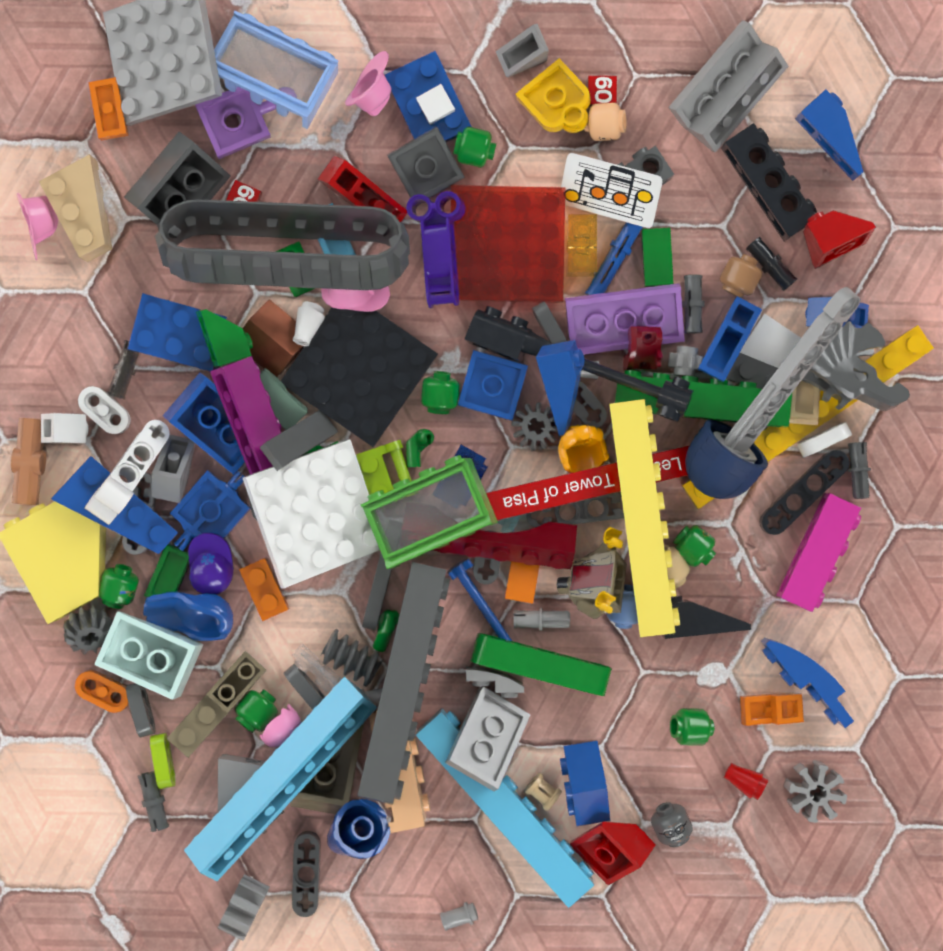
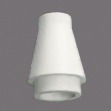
(307, 323)

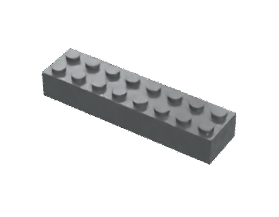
(402, 683)

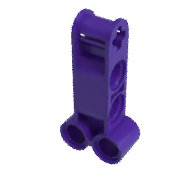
(438, 246)

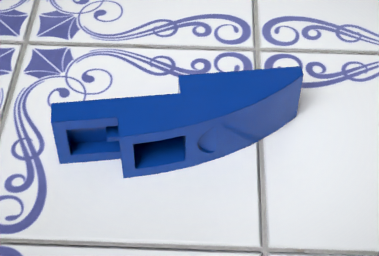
(802, 670)

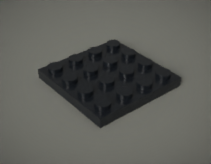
(359, 370)

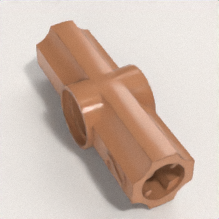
(28, 462)

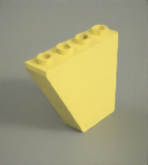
(57, 557)

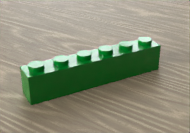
(709, 400)

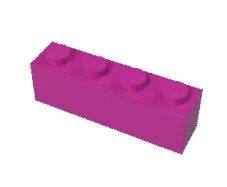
(819, 551)

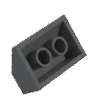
(176, 176)

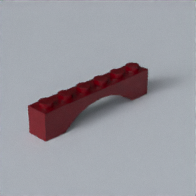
(544, 545)

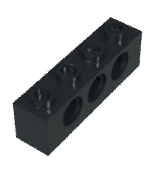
(753, 175)

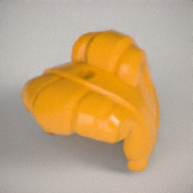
(582, 448)

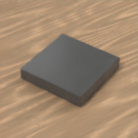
(426, 164)

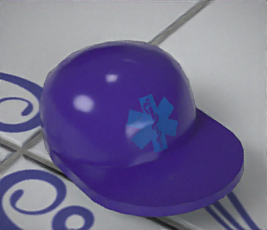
(210, 563)

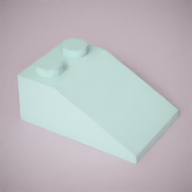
(149, 655)

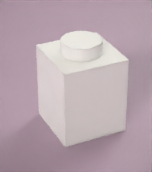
(63, 428)

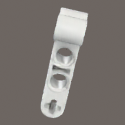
(116, 493)

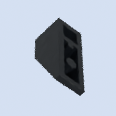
(701, 620)

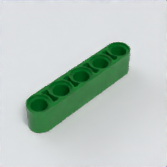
(541, 664)

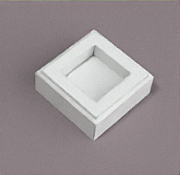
(435, 104)

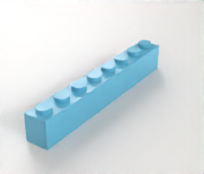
(279, 779)
(513, 817)

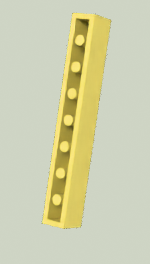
(642, 518)

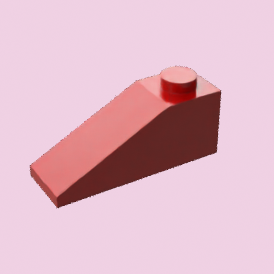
(357, 188)

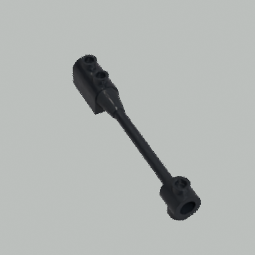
(514, 340)

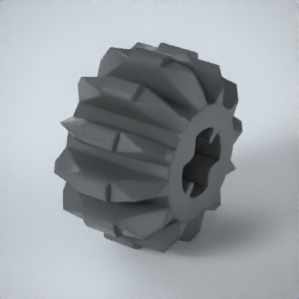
(532, 436)
(86, 629)

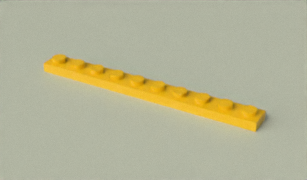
(887, 363)

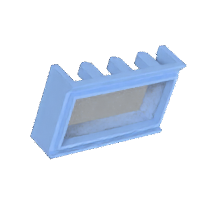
(274, 67)

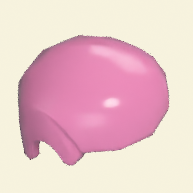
(281, 727)

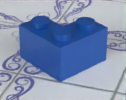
(587, 784)

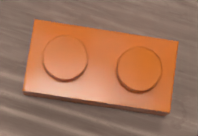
(107, 109)
(264, 589)

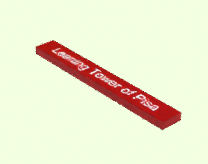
(576, 486)

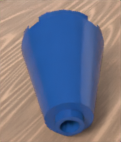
(359, 830)

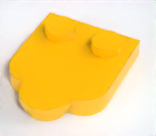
(557, 99)

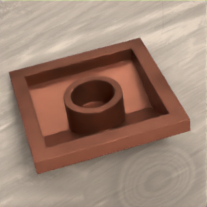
(272, 338)

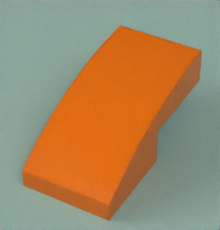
(522, 582)
(771, 708)

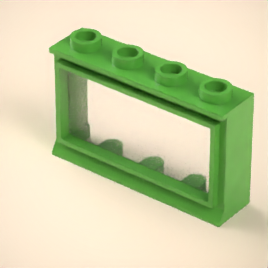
(428, 511)

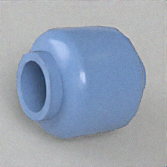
(628, 611)

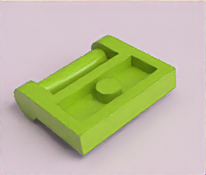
(375, 469)

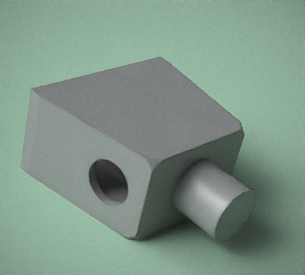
(233, 774)

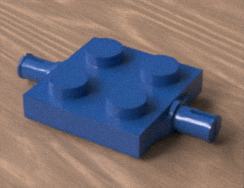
(210, 508)

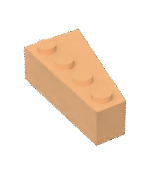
(412, 807)

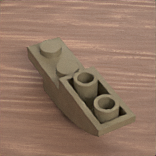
(216, 704)

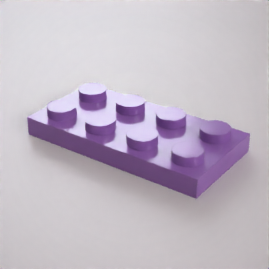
(603, 319)

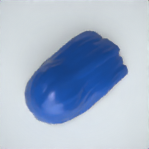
(197, 616)

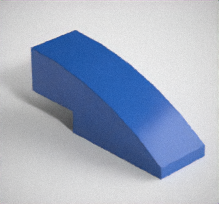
(729, 339)

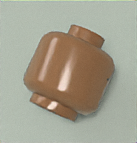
(741, 276)

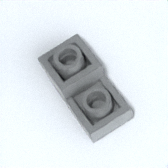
(504, 684)

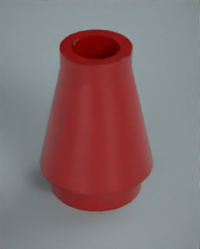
(747, 781)

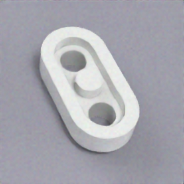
(104, 411)

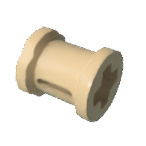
(552, 793)

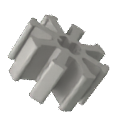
(809, 783)
(243, 907)

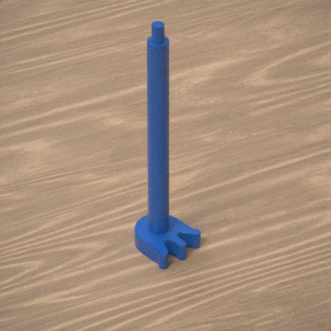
(459, 571)

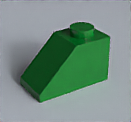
(223, 338)

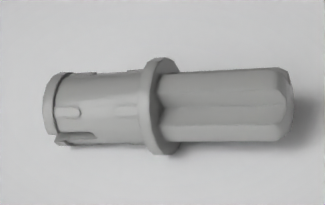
(541, 619)

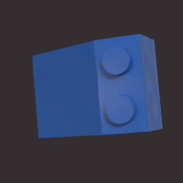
(204, 421)

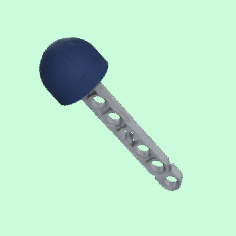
(724, 458)

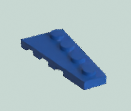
(134, 522)

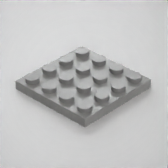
(161, 56)

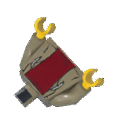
(597, 579)

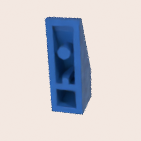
(830, 128)
(561, 373)

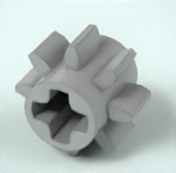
(685, 361)

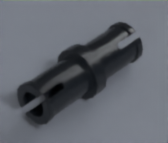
(771, 263)

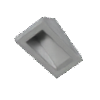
(523, 52)

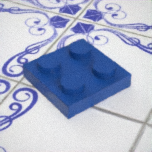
(492, 385)

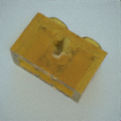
(581, 245)

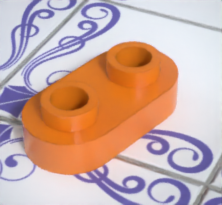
(103, 692)

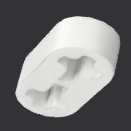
(824, 439)

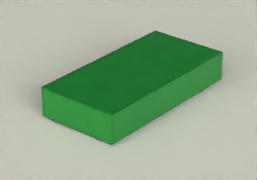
(657, 257)
(169, 571)

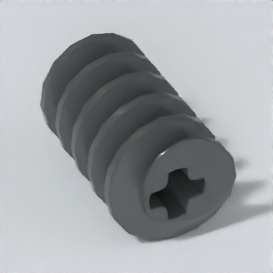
(351, 658)

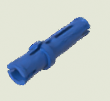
(631, 232)

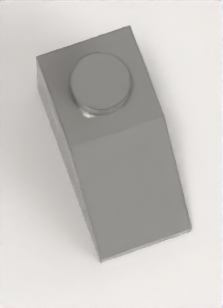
(172, 469)

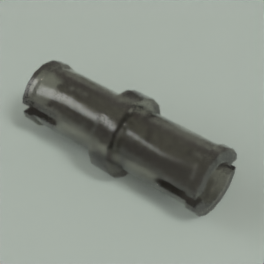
(123, 372)

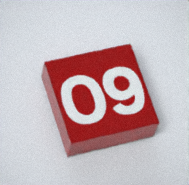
(602, 89)
(243, 192)

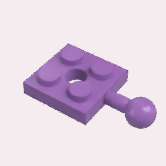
(252, 125)

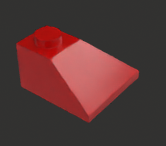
(835, 235)
(613, 849)

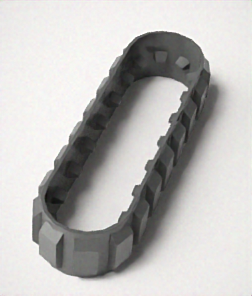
(283, 221)

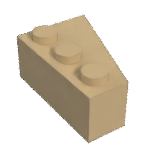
(79, 206)

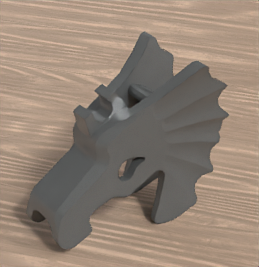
(842, 375)

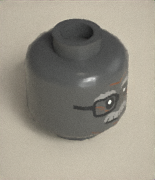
(671, 824)

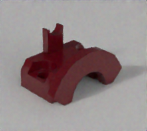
(643, 348)

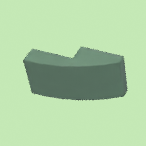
(283, 404)

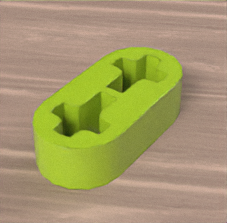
(162, 761)

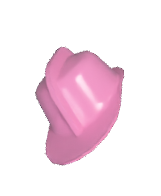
(372, 87)
(40, 218)
(356, 299)

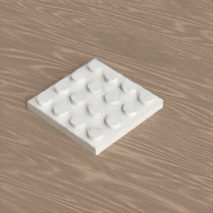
(312, 513)

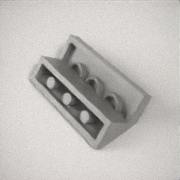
(728, 86)

